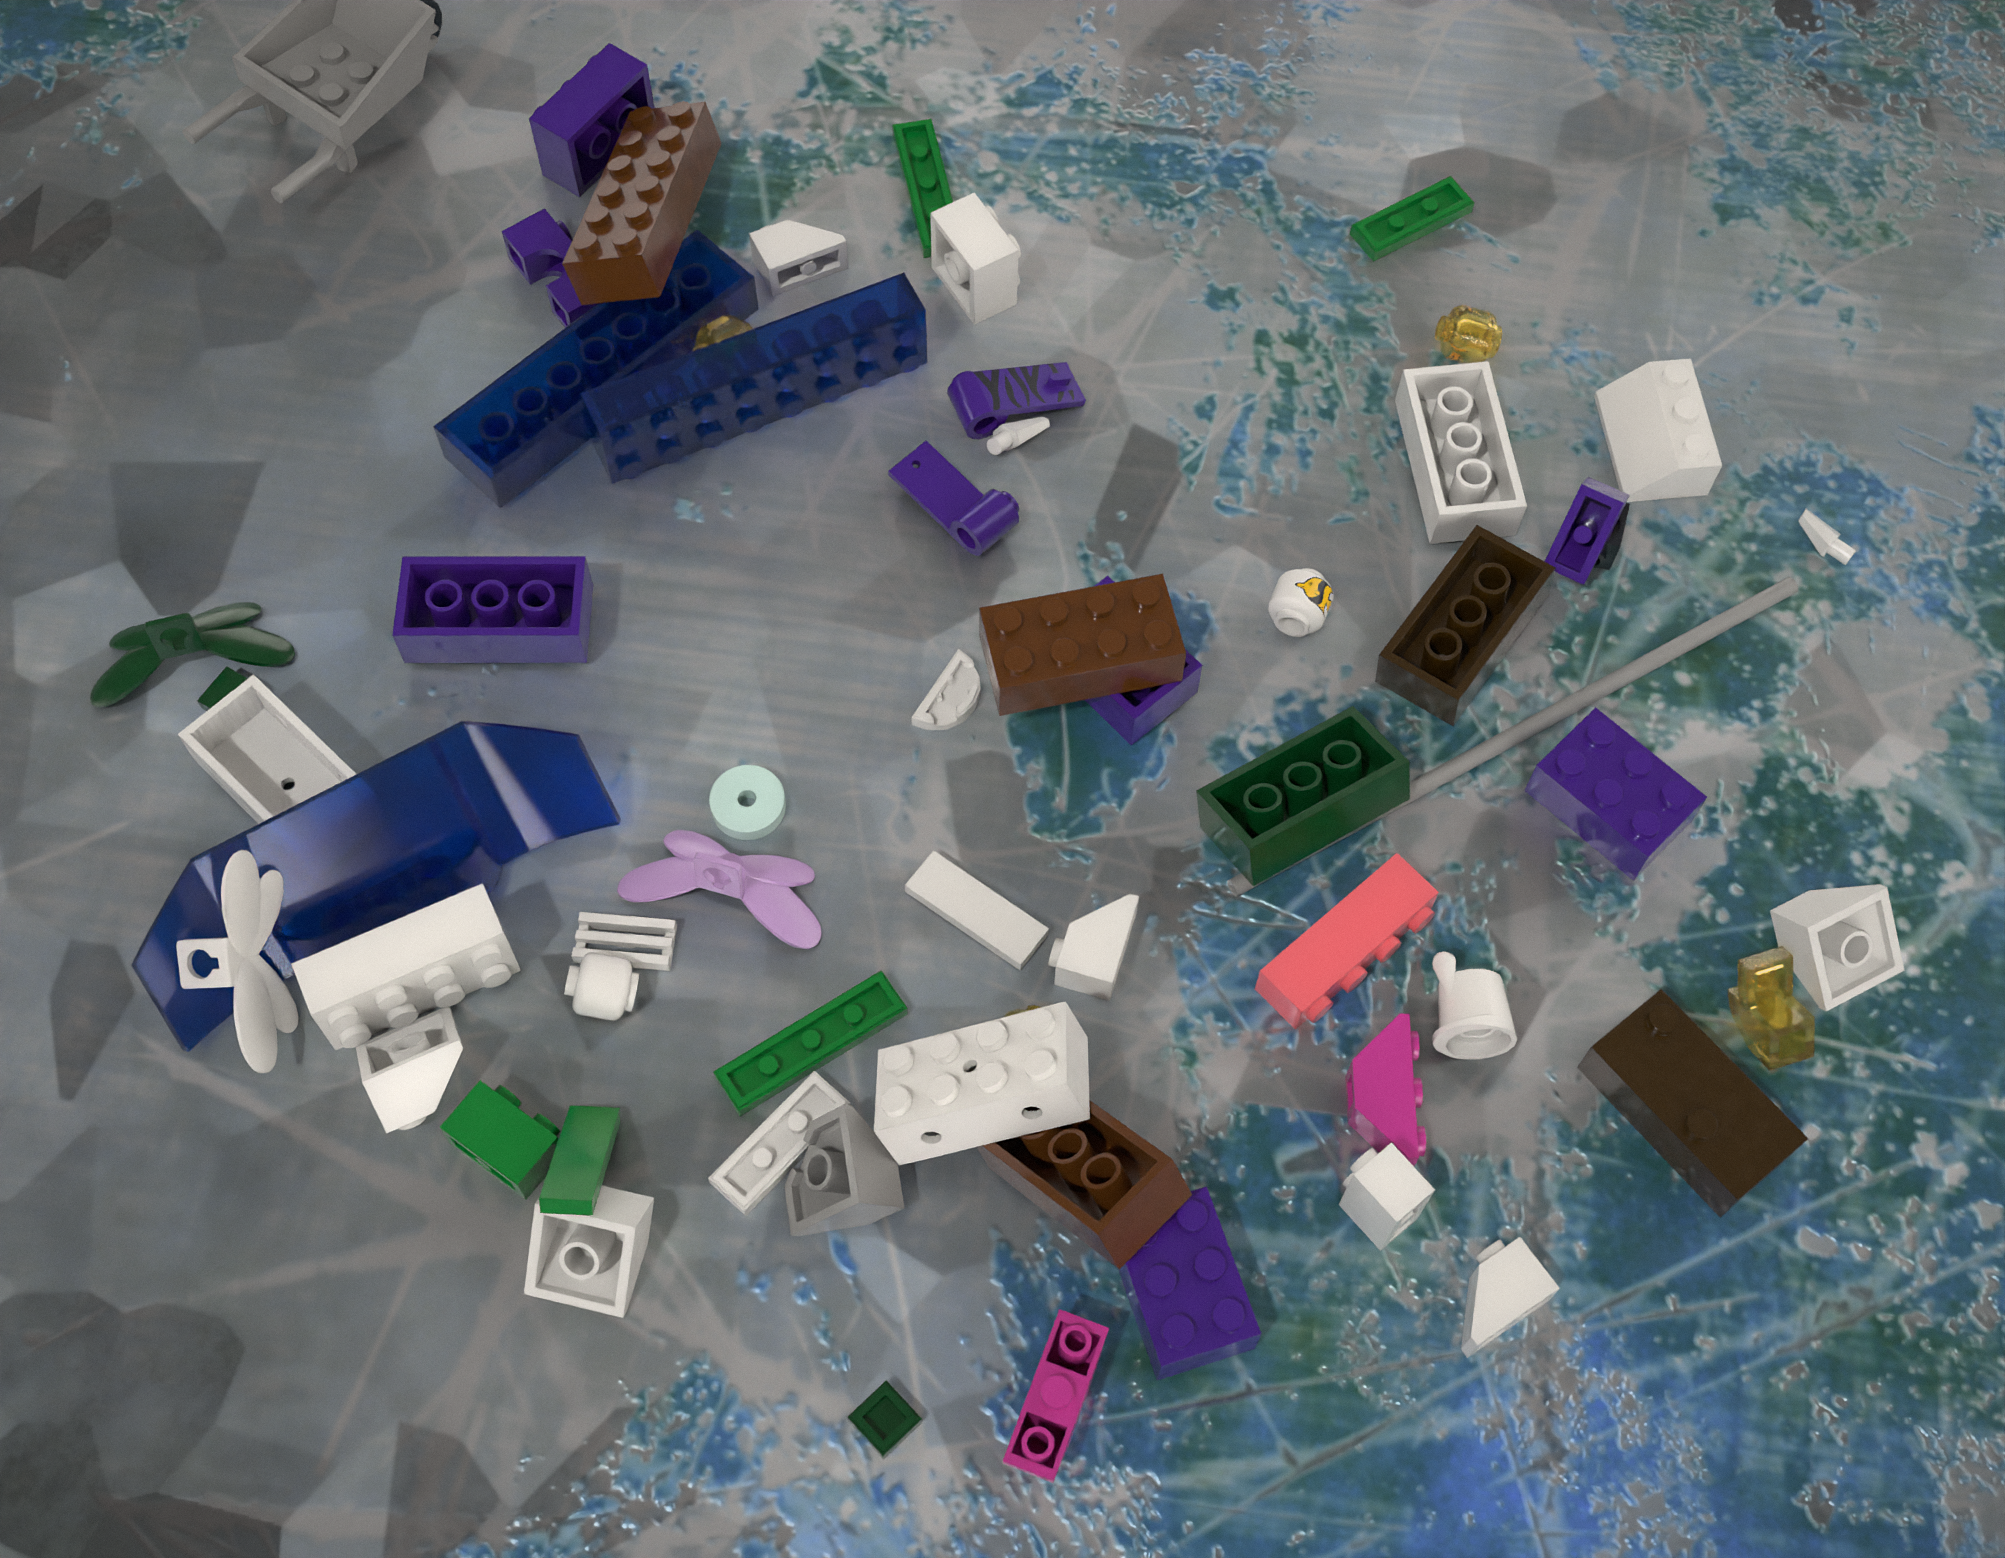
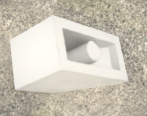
(796, 254)
(1094, 948)
(1503, 1292)

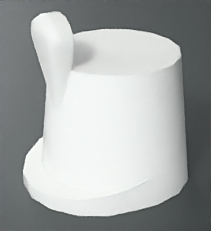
(1471, 1012)

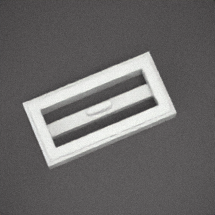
(627, 924)

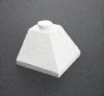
(1839, 941)
(410, 1068)

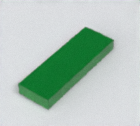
(1411, 218)
(580, 1161)

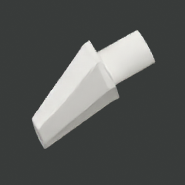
(1015, 433)
(1825, 538)

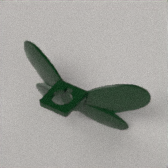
(214, 631)

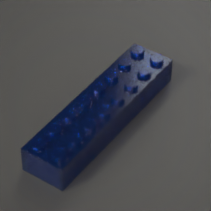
(756, 378)
(535, 409)

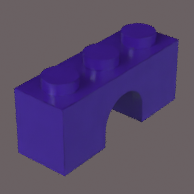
(538, 250)

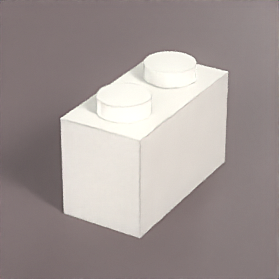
(1384, 1194)

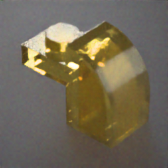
(1767, 1013)

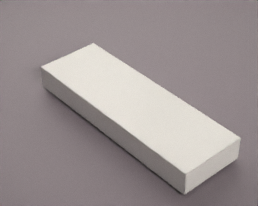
(976, 910)
(774, 1145)

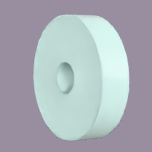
(750, 821)

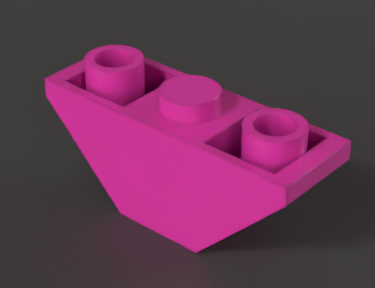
(1385, 1093)
(1056, 1396)

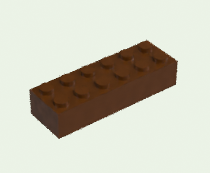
(643, 204)

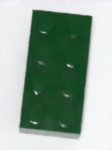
(1303, 795)

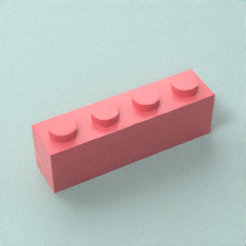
(1346, 942)

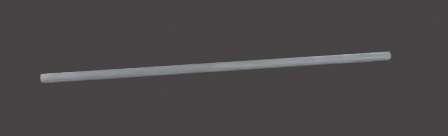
(1573, 704)

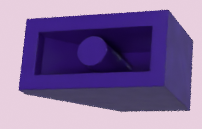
(1586, 529)

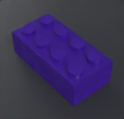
(493, 609)

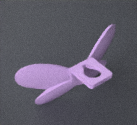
(755, 879)

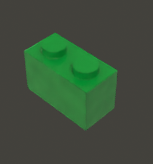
(502, 1137)

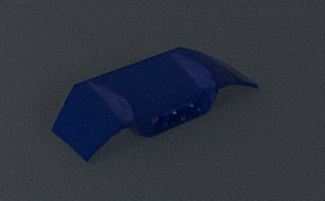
(379, 851)

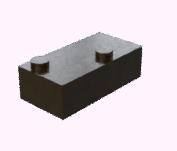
(1464, 625)
(1691, 1102)

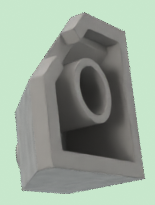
(843, 1177)

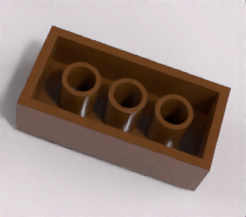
(1081, 644)
(1094, 1181)

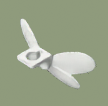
(260, 995)

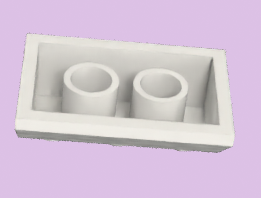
(1659, 432)

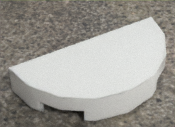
(951, 697)

